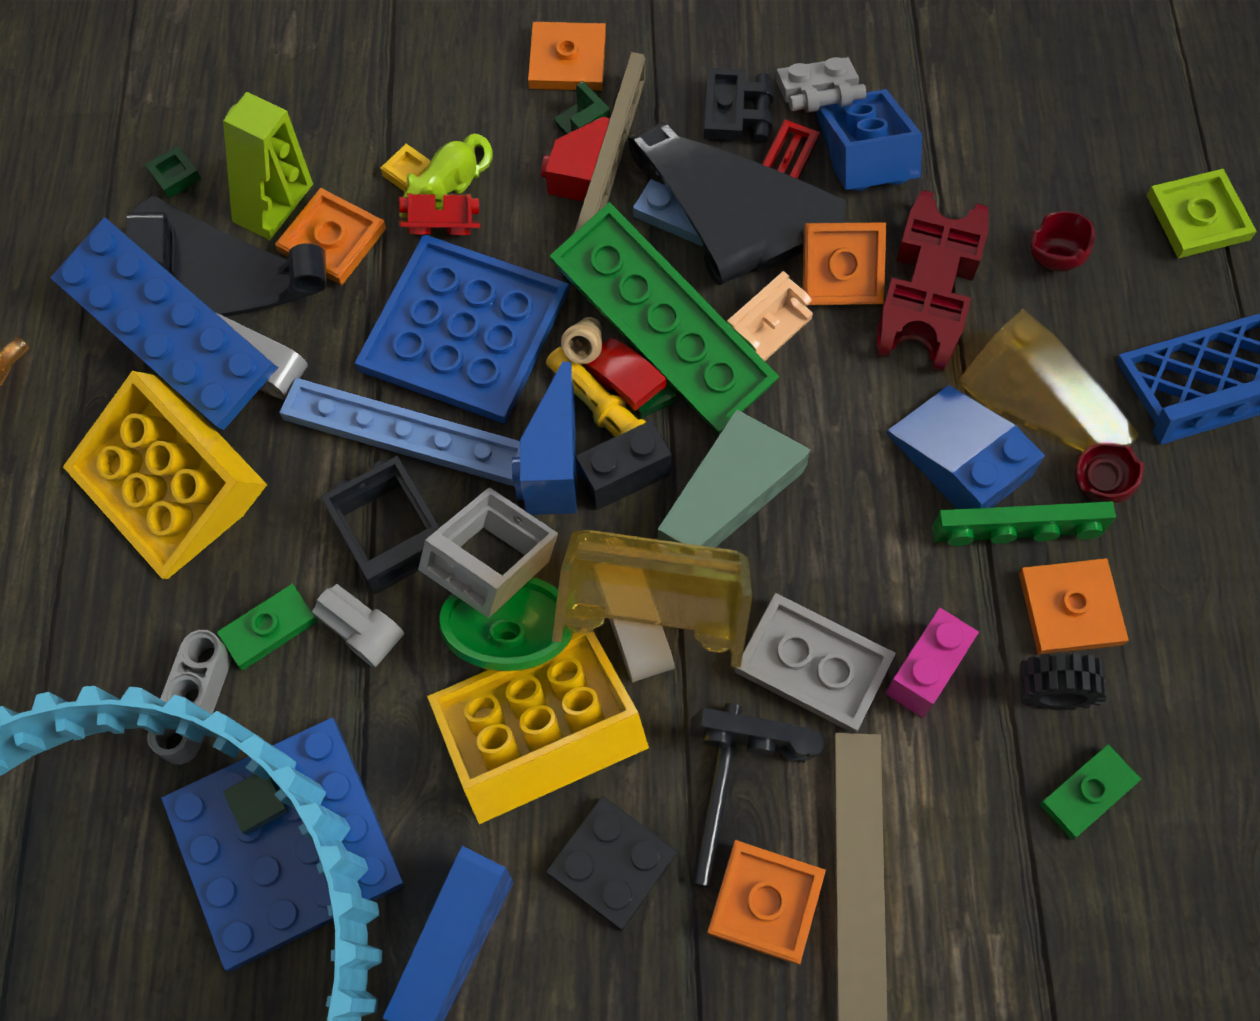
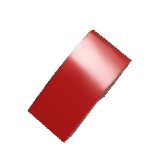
(626, 373)

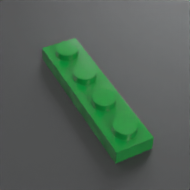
(1009, 523)

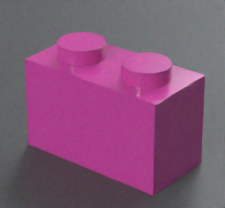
(931, 662)

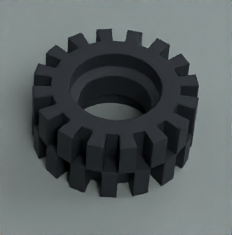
(1062, 681)

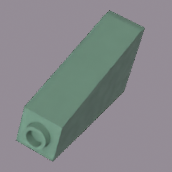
(733, 482)

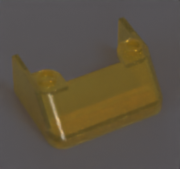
(655, 585)

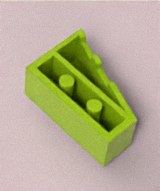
(263, 165)

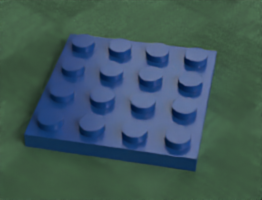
(463, 328)
(266, 883)

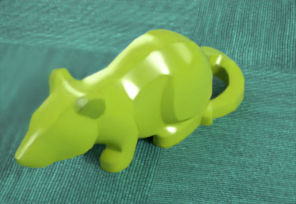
(451, 169)

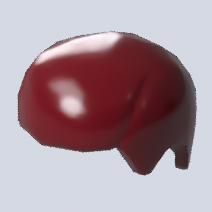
(1063, 241)
(1108, 472)

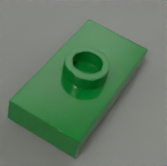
(267, 627)
(1090, 792)

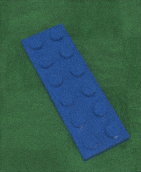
(164, 323)

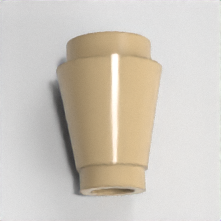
(583, 341)

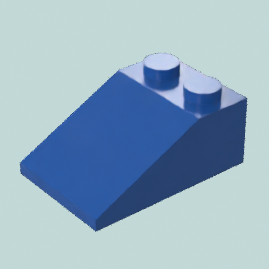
(871, 141)
(966, 449)
(547, 458)

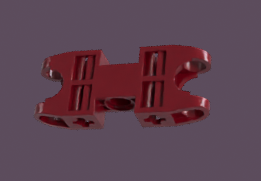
(925, 306)

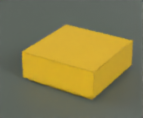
(402, 163)

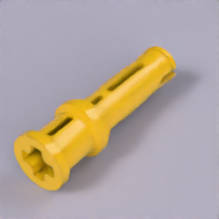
(607, 409)

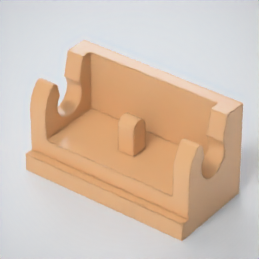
(772, 316)

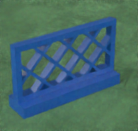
(1201, 410)

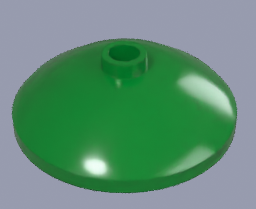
(511, 638)

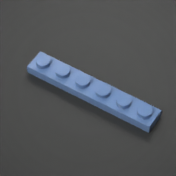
(401, 430)

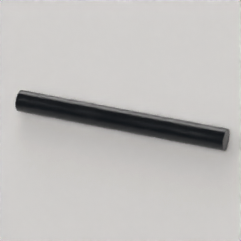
(714, 810)

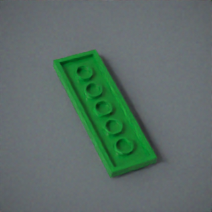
(663, 317)

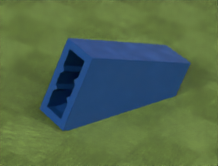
(450, 938)

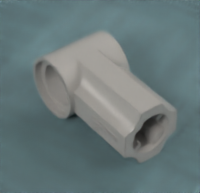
(365, 631)

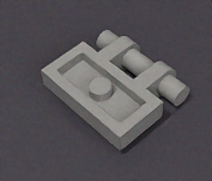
(820, 84)

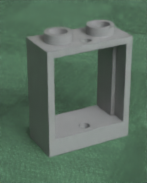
(468, 576)

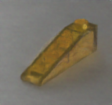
(1040, 382)

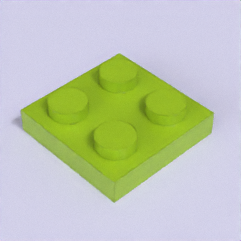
(1201, 213)

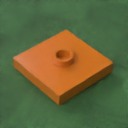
(567, 55)
(336, 227)
(844, 263)
(1073, 606)
(766, 902)

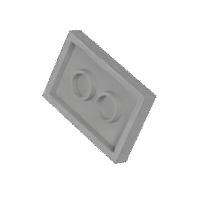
(815, 663)

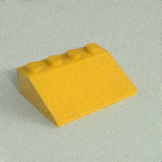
(162, 473)
(537, 727)

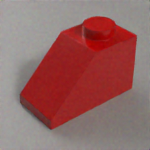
(574, 160)

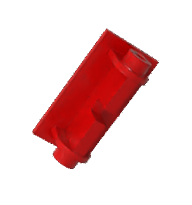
(455, 214)

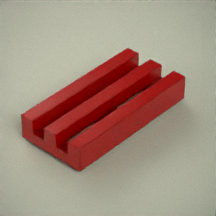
(800, 132)

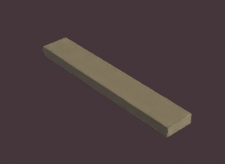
(614, 139)
(859, 879)

